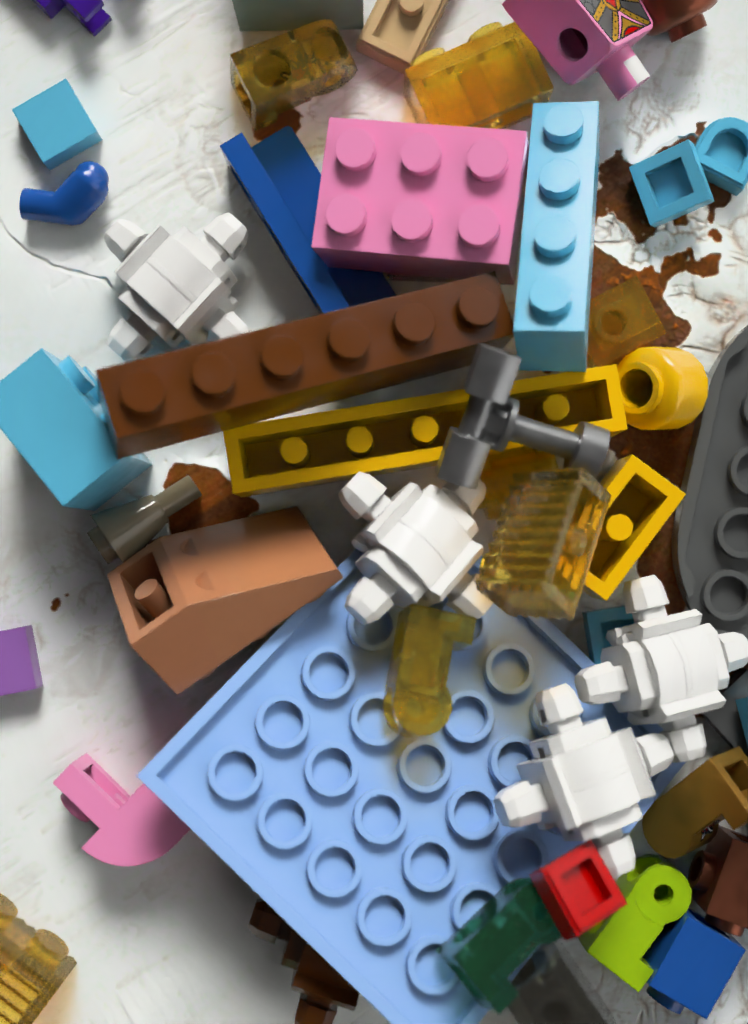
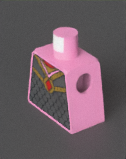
(587, 38)

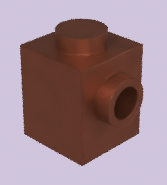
(721, 881)

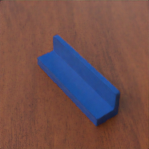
(284, 193)

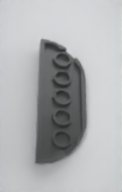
(712, 518)

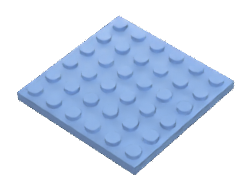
(367, 833)

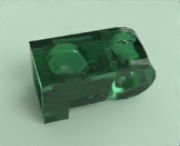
(498, 942)

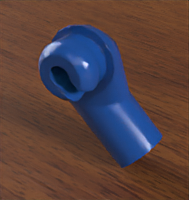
(72, 201)

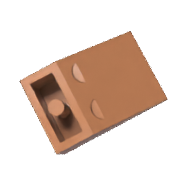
(217, 589)

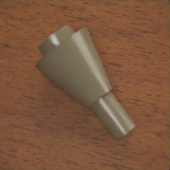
(132, 525)

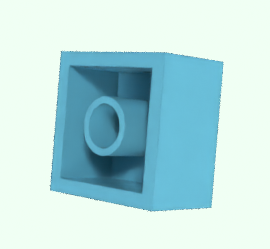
(60, 430)

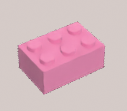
(421, 199)

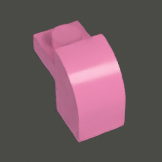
(130, 827)

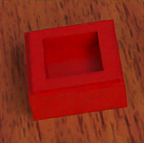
(578, 890)

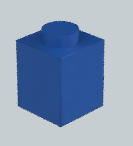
(691, 964)

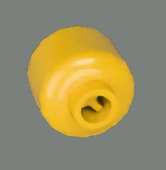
(662, 387)

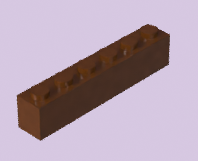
(300, 364)

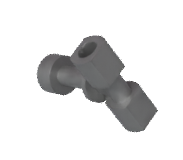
(493, 421)

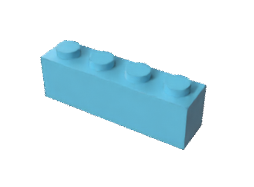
(558, 237)

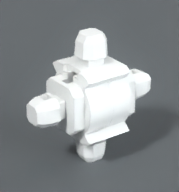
(175, 285)
(414, 547)
(663, 668)
(584, 779)

